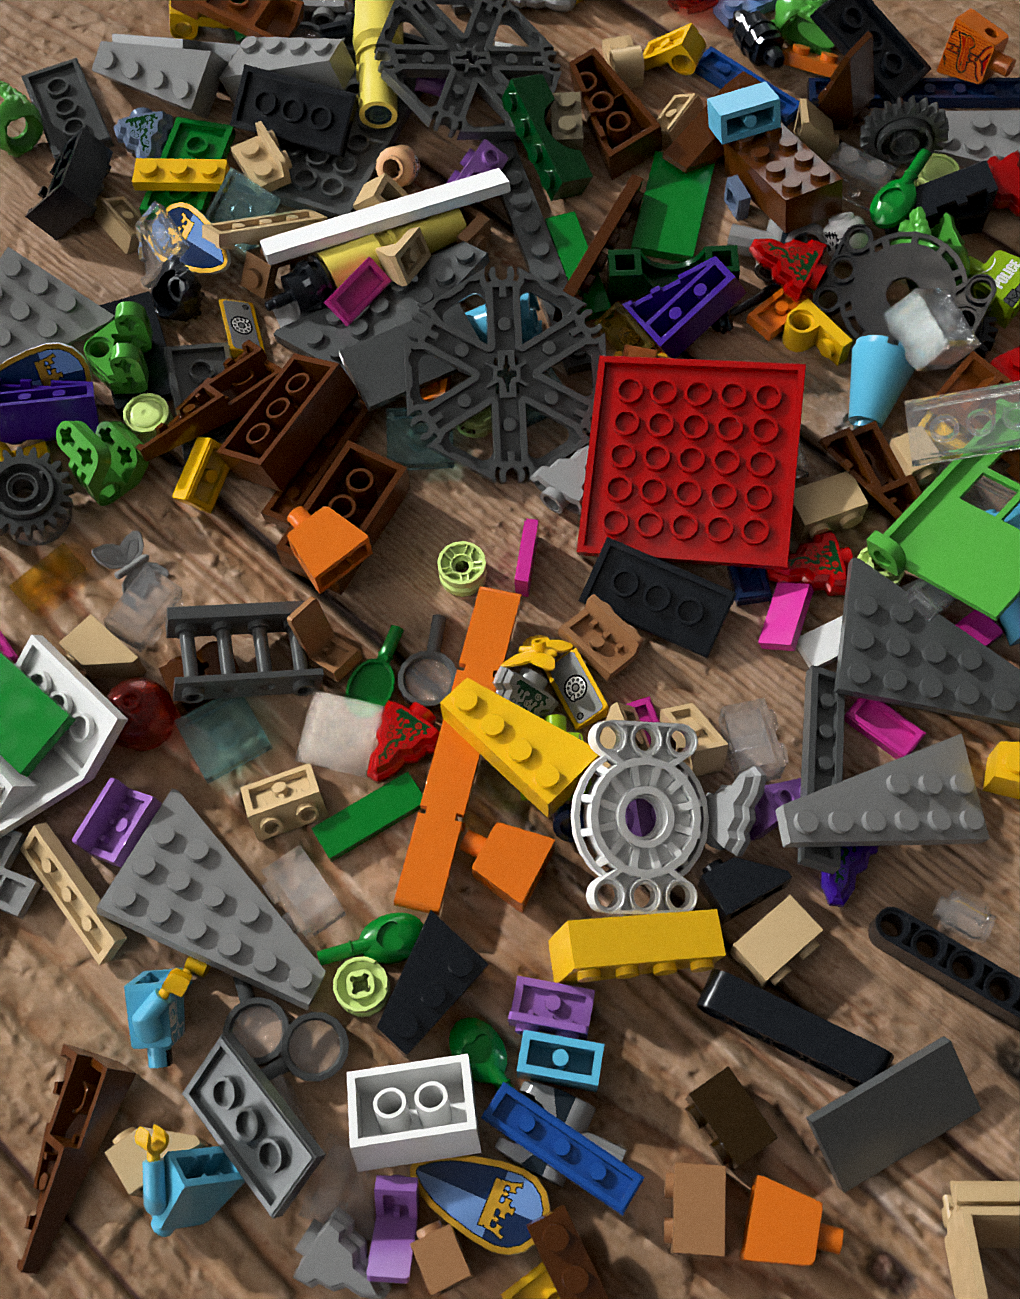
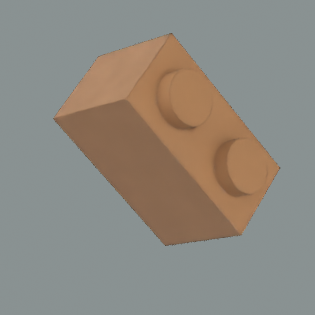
(696, 1209)
(441, 1258)

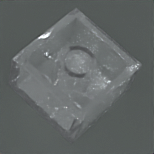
(931, 329)

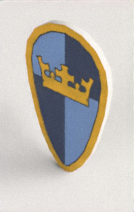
(202, 255)
(46, 364)
(484, 1199)

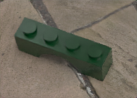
(560, 168)
(634, 275)

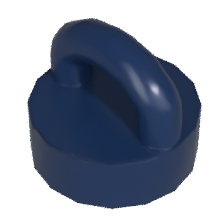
(562, 822)

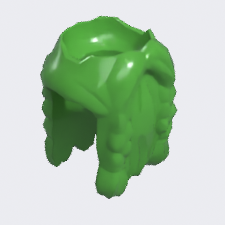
(797, 27)
(13, 108)
(945, 231)

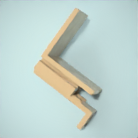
(978, 1217)

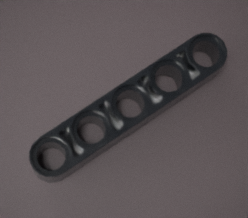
(940, 967)
(792, 1029)

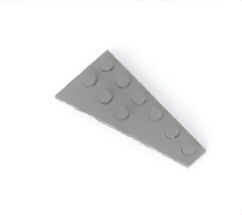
(980, 135)
(904, 802)

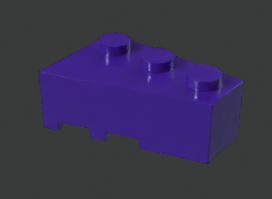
(687, 306)
(37, 410)

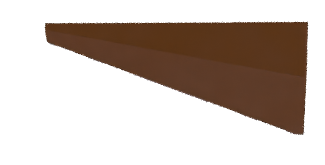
(215, 401)
(874, 466)
(83, 1114)

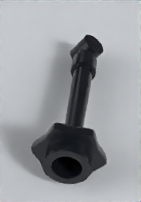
(725, 322)

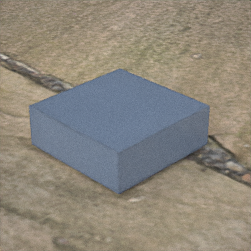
(737, 198)

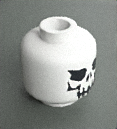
(838, 226)

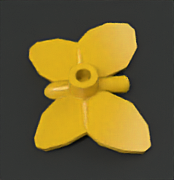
(538, 651)

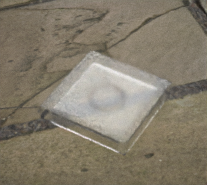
(339, 733)

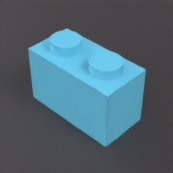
(744, 112)
(560, 1060)

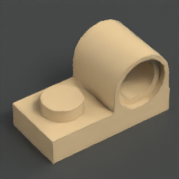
(625, 59)
(711, 746)

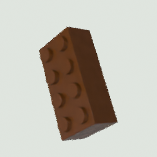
(785, 178)
(287, 421)
(360, 489)

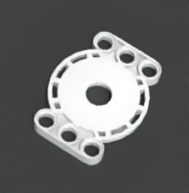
(679, 812)

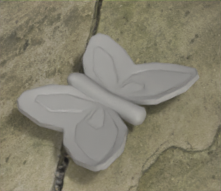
(127, 558)

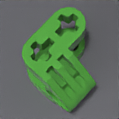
(118, 350)
(111, 466)

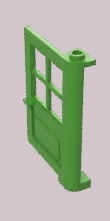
(956, 542)

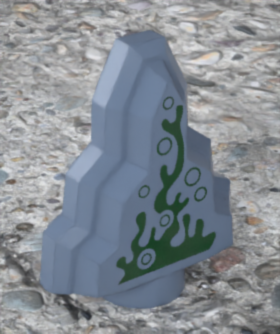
(144, 132)

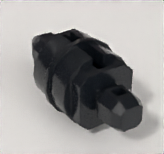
(758, 38)

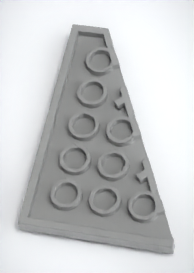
(41, 308)
(200, 901)

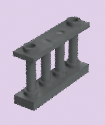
(236, 619)

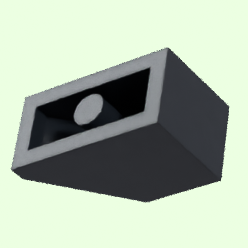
(740, 885)

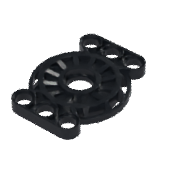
(877, 271)

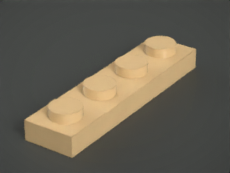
(253, 229)
(72, 893)

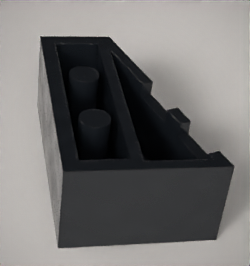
(962, 194)

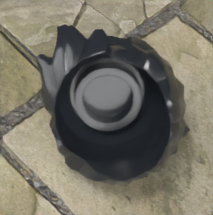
(177, 292)

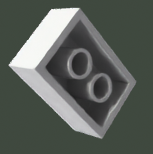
(412, 1113)

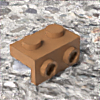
(602, 638)

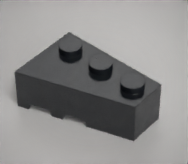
(74, 185)
(429, 985)

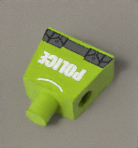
(1006, 273)

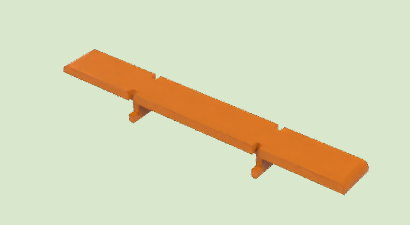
(455, 761)

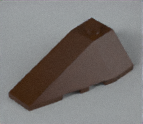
(851, 86)
(697, 143)

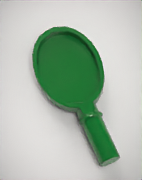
(898, 197)
(374, 678)
(385, 939)
(484, 1049)

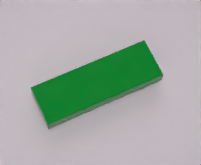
(368, 816)

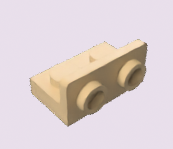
(263, 160)
(283, 802)

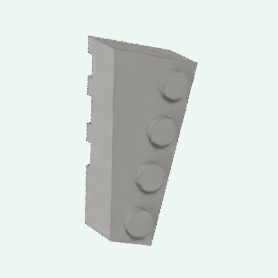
(308, 59)
(169, 74)

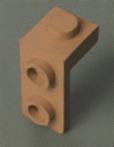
(477, 230)
(259, 275)
(319, 641)

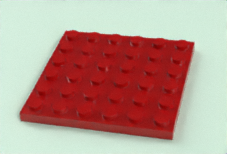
(693, 460)

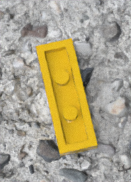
(179, 174)

